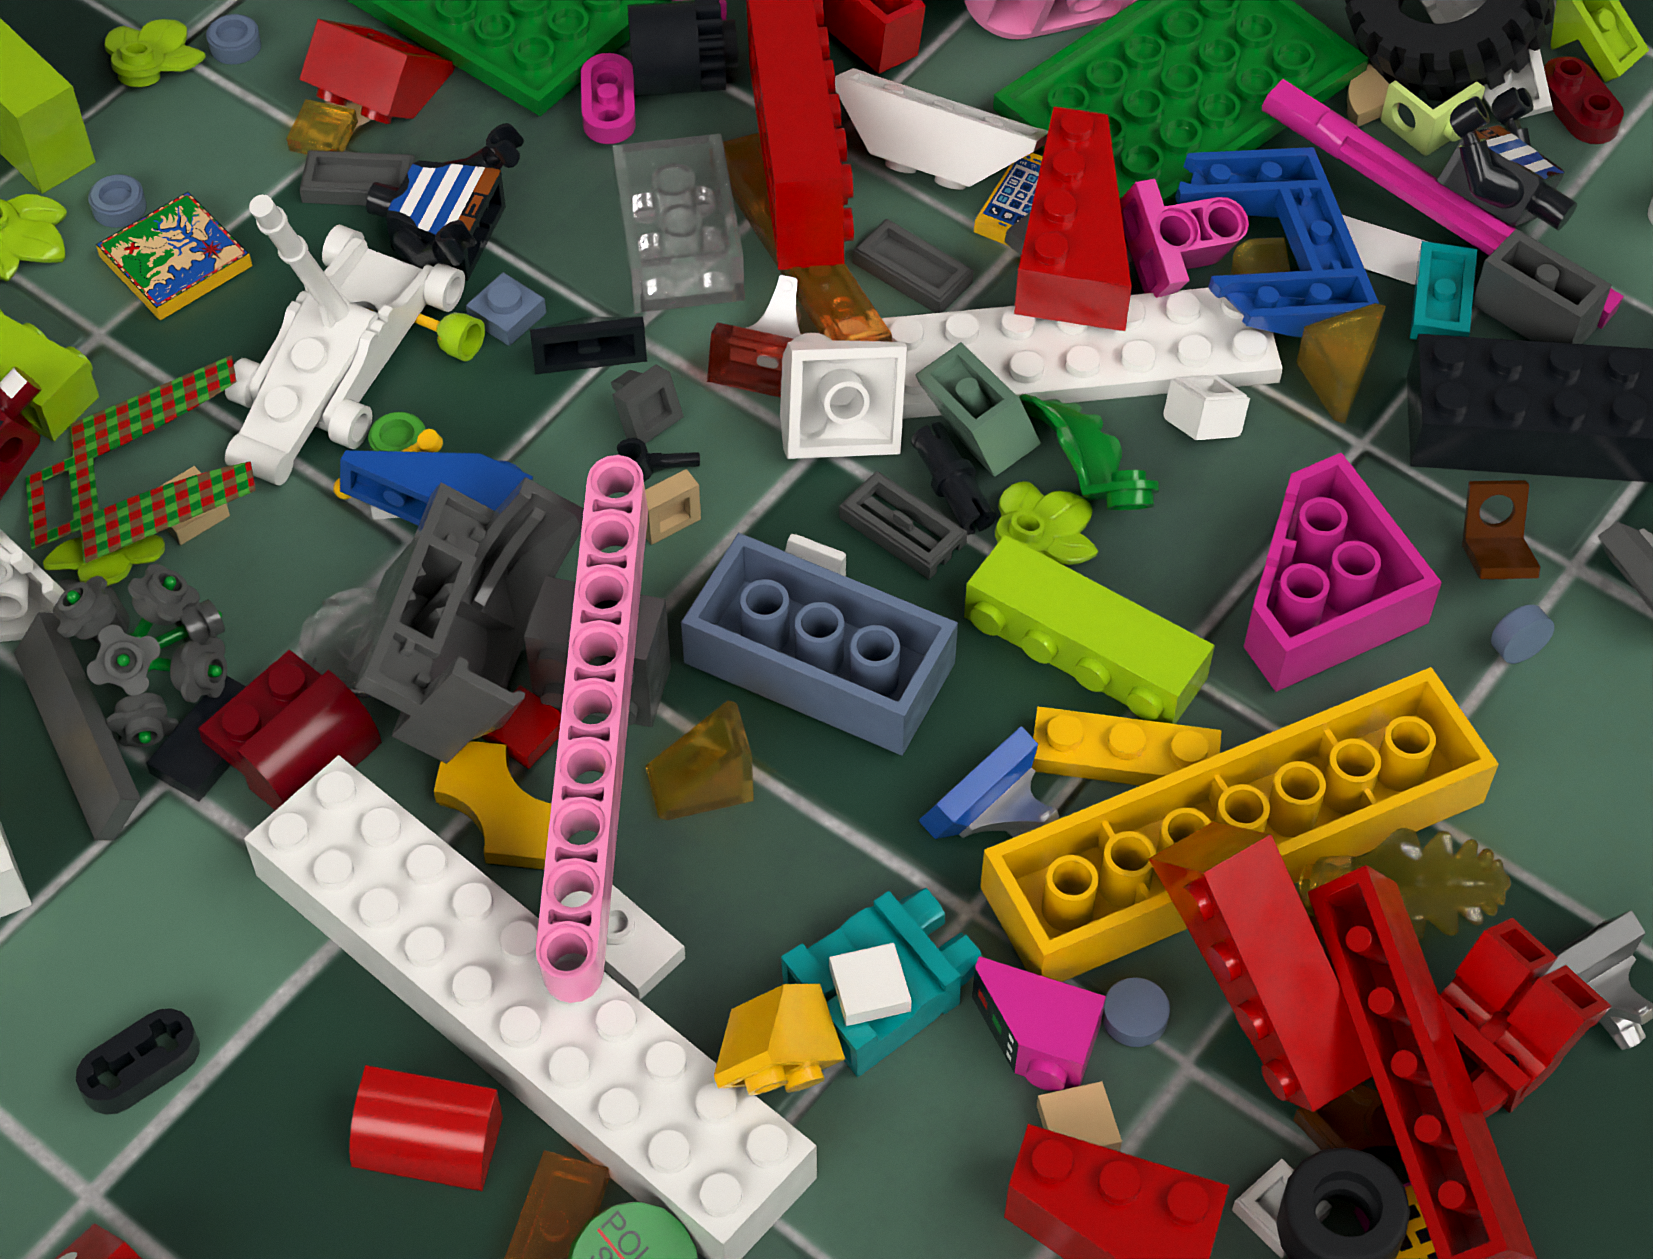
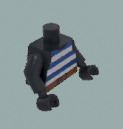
(1500, 167)
(448, 207)

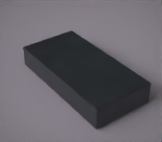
(183, 757)

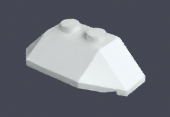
(932, 132)

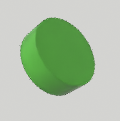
(395, 432)

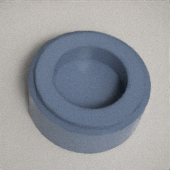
(233, 39)
(117, 200)
(1522, 633)
(1136, 1012)

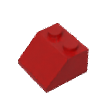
(372, 70)

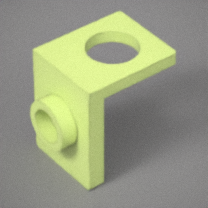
(1431, 125)

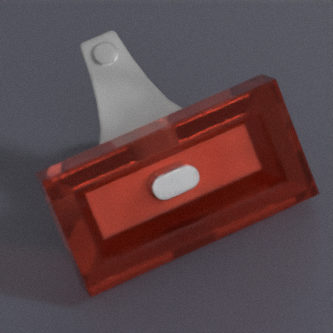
(753, 355)

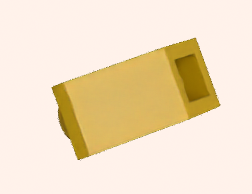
(779, 1041)

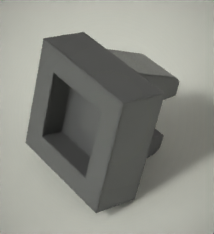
(646, 402)

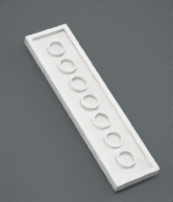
(1080, 363)

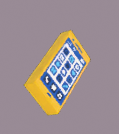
(1010, 199)

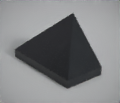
(588, 343)

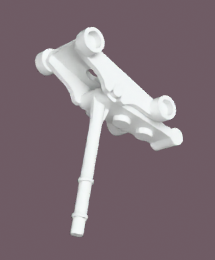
(328, 343)

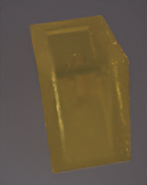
(1337, 355)
(704, 767)

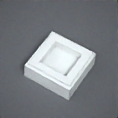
(870, 984)
(1261, 1203)

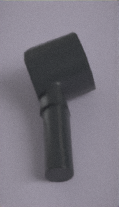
(637, 451)

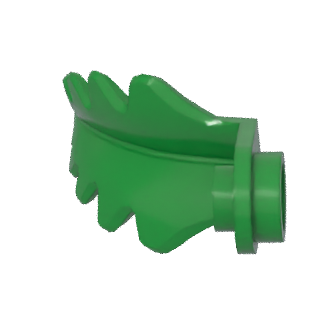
(1094, 455)

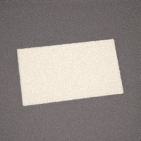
(1385, 250)

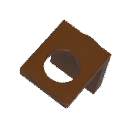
(1499, 548)

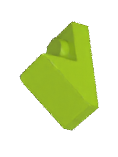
(1602, 31)

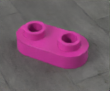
(608, 98)

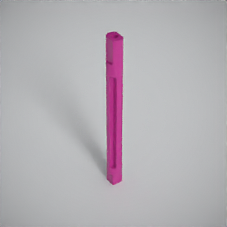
(1394, 172)

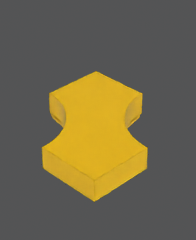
(509, 818)

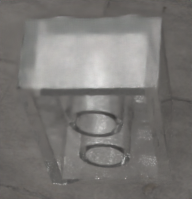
(678, 223)

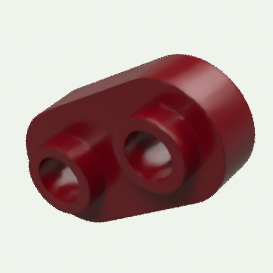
(1582, 100)

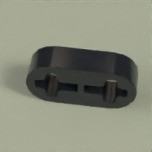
(137, 1061)

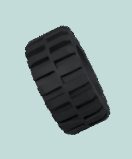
(1453, 53)

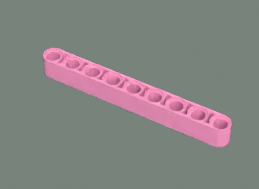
(593, 746)

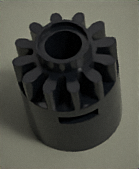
(680, 47)

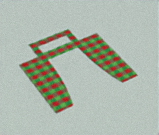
(150, 511)

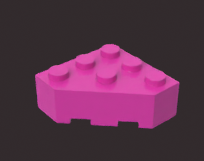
(1334, 578)

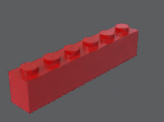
(1419, 1070)

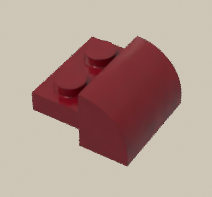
(290, 728)

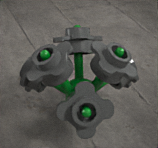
(126, 659)

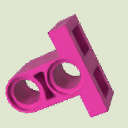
(1188, 229)

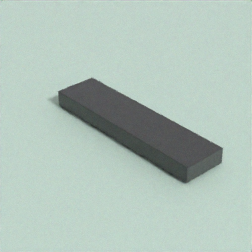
(77, 727)

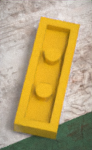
(1117, 746)

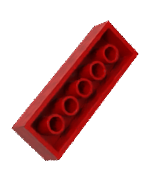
(799, 132)

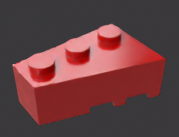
(1109, 1203)

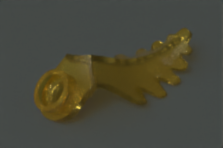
(1430, 879)

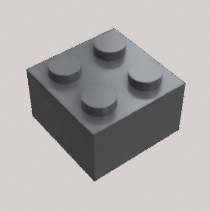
(548, 646)

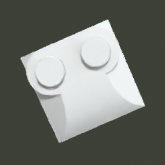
(842, 397)

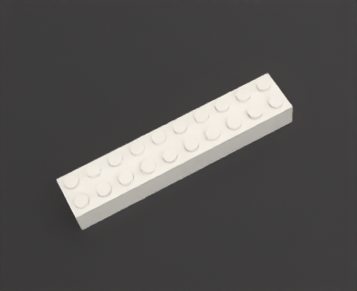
(468, 964)

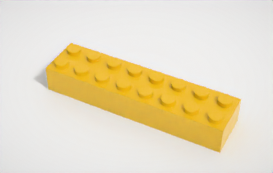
(1319, 786)

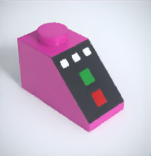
(1038, 1023)

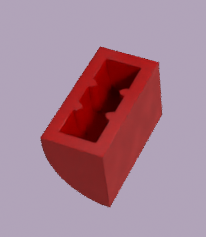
(424, 1128)

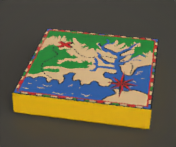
(174, 255)

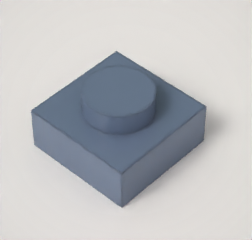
(507, 308)

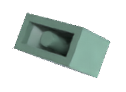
(979, 409)

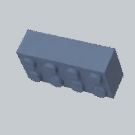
(819, 643)

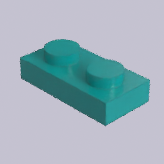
(1443, 290)

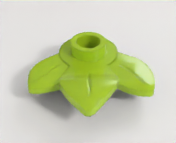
(144, 53)
(29, 232)
(1047, 522)
(112, 566)

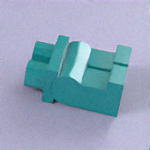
(929, 971)

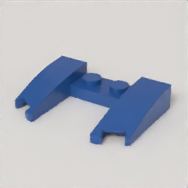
(1296, 190)

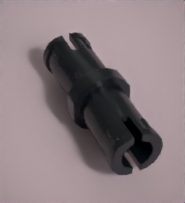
(953, 478)

